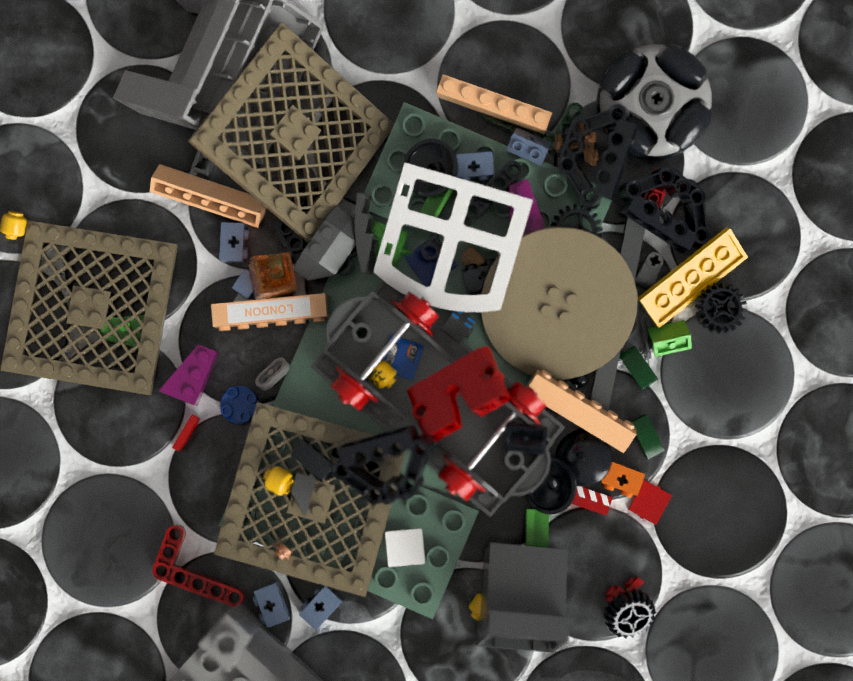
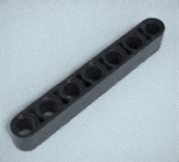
(479, 205)

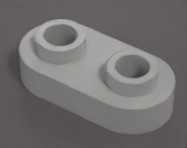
(272, 374)

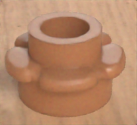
(282, 551)

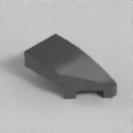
(302, 491)

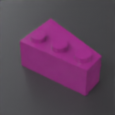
(534, 219)
(191, 376)

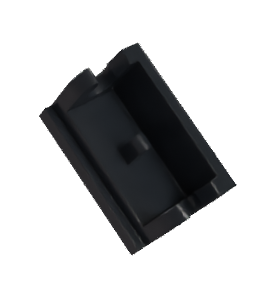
(526, 438)

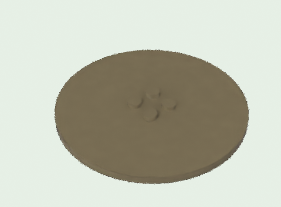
(564, 304)

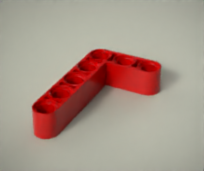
(190, 576)

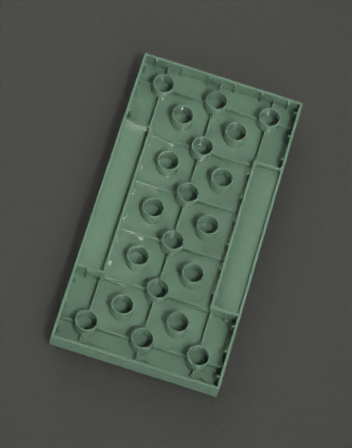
(440, 514)

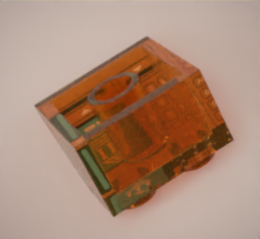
(272, 275)

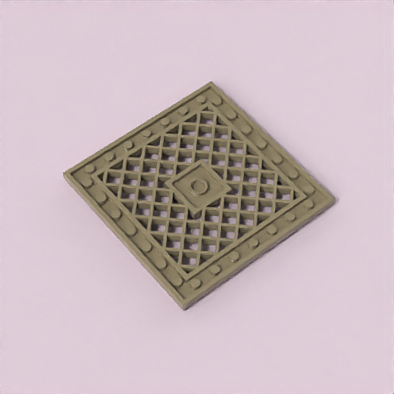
(292, 132)
(89, 307)
(322, 494)

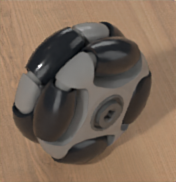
(691, 94)

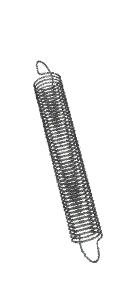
(647, 347)

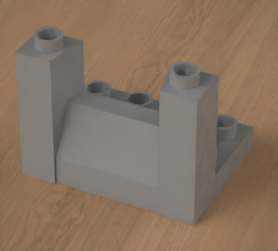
(213, 57)
(243, 651)

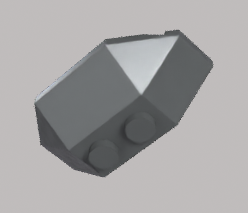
(328, 247)

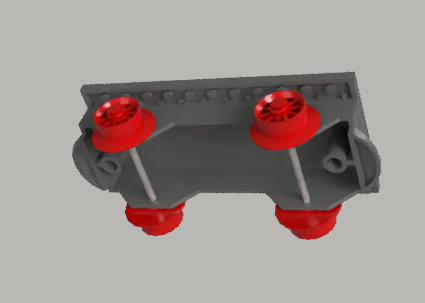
(472, 457)

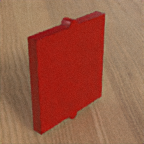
(650, 502)

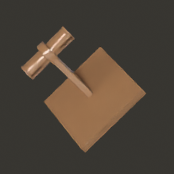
(590, 153)

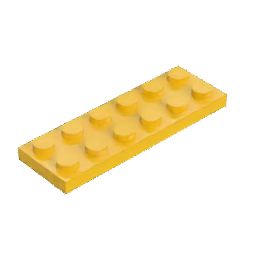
(692, 276)

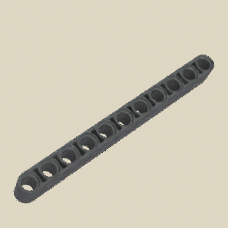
(605, 375)

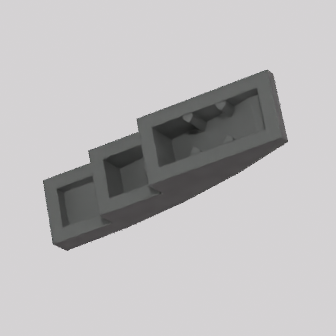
(365, 241)

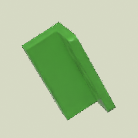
(435, 205)
(670, 338)
(536, 529)

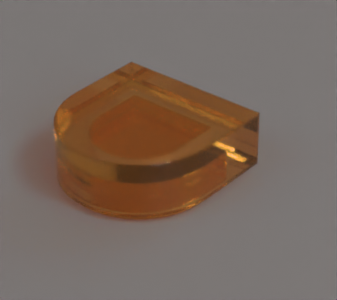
(472, 256)

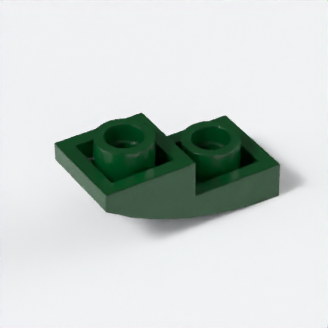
(638, 367)
(647, 436)

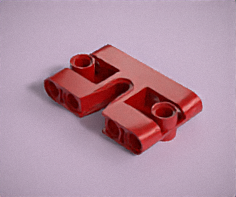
(438, 393)

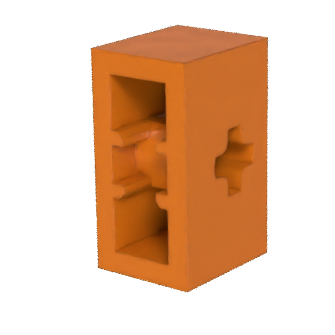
(633, 480)

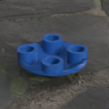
(238, 404)

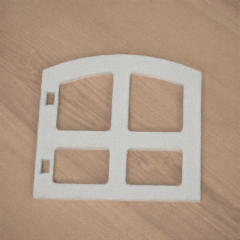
(453, 232)

